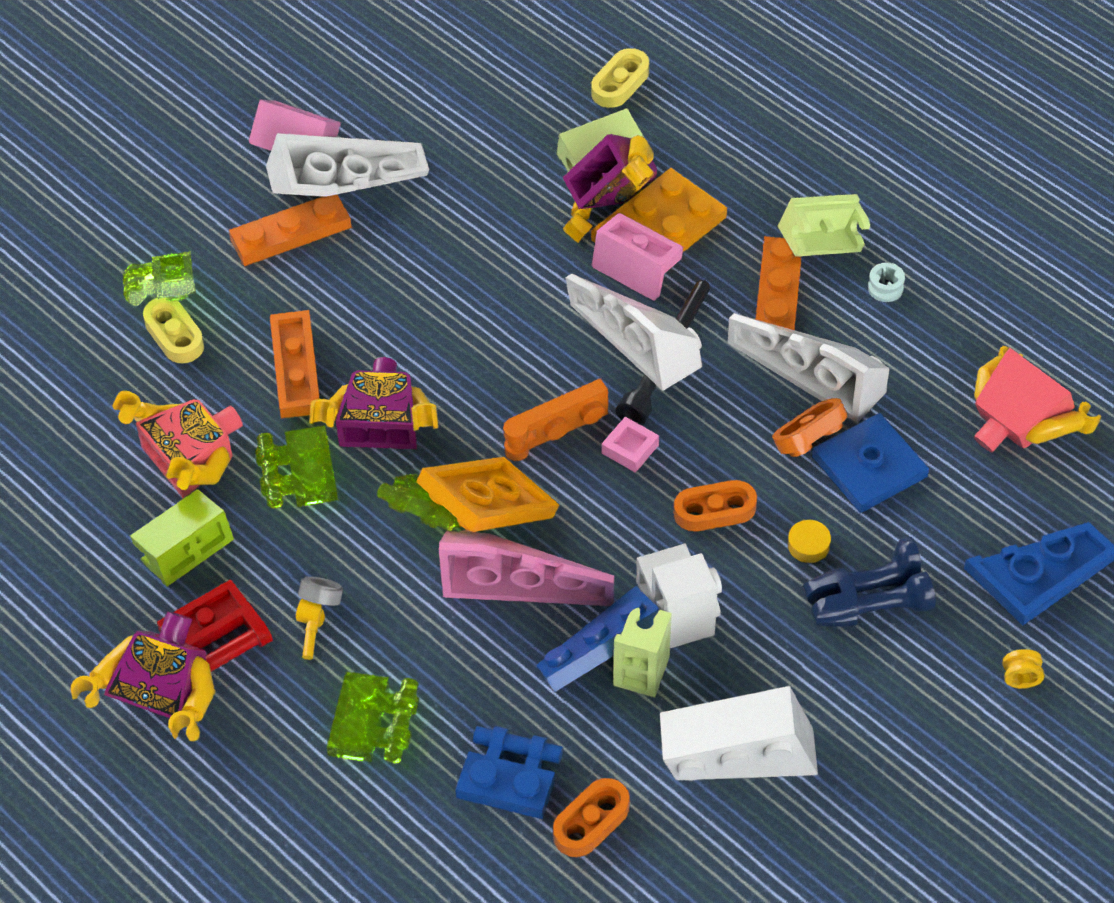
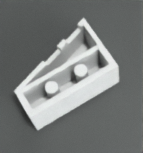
(740, 738)

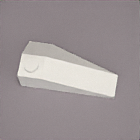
(340, 164)
(643, 334)
(813, 363)

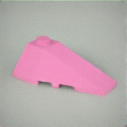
(500, 569)

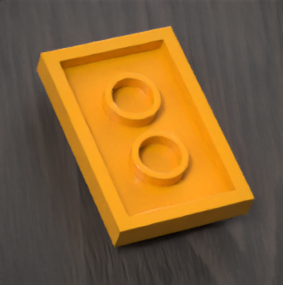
(673, 209)
(487, 494)

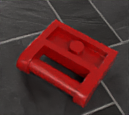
(217, 615)

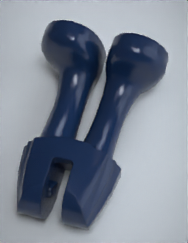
(836, 591)

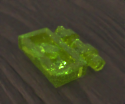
(166, 277)
(310, 466)
(411, 497)
(359, 717)

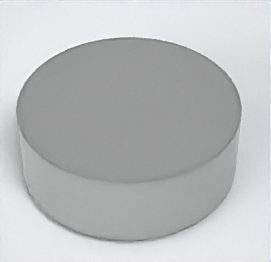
(320, 591)

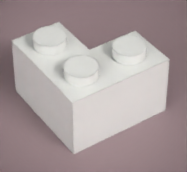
(684, 588)

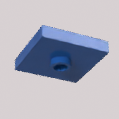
(870, 462)

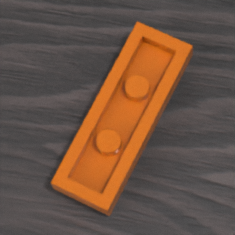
(289, 229)
(778, 284)
(294, 362)

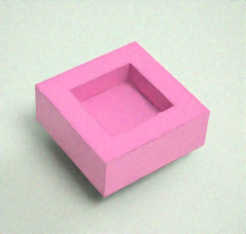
(630, 444)

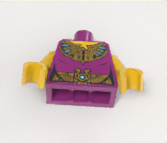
(607, 177)
(377, 409)
(155, 675)

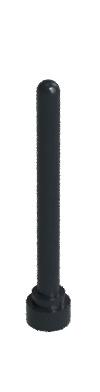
(637, 403)

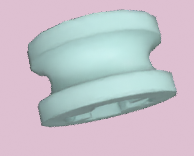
(884, 272)

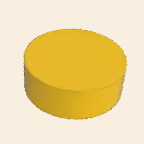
(809, 541)

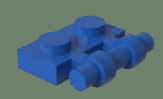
(505, 783)

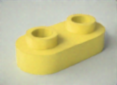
(620, 78)
(179, 335)

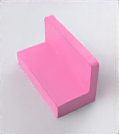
(277, 117)
(634, 255)

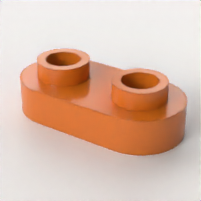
(817, 421)
(713, 505)
(589, 819)

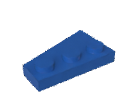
(1043, 572)
(595, 641)

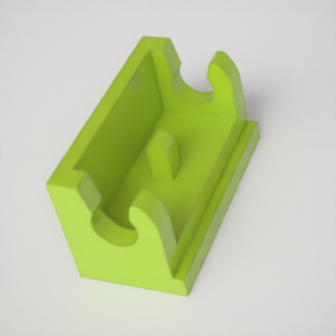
(183, 537)

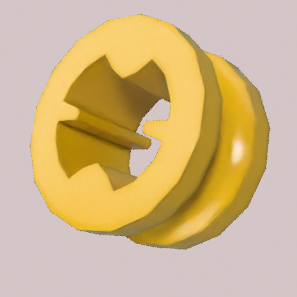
(1023, 668)

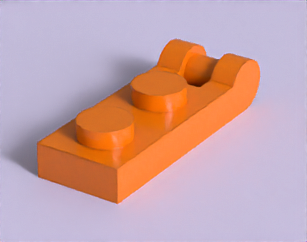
(554, 419)

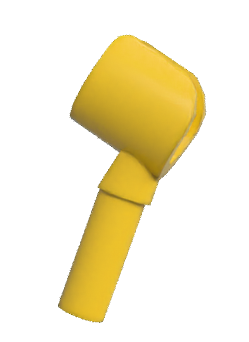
(314, 617)

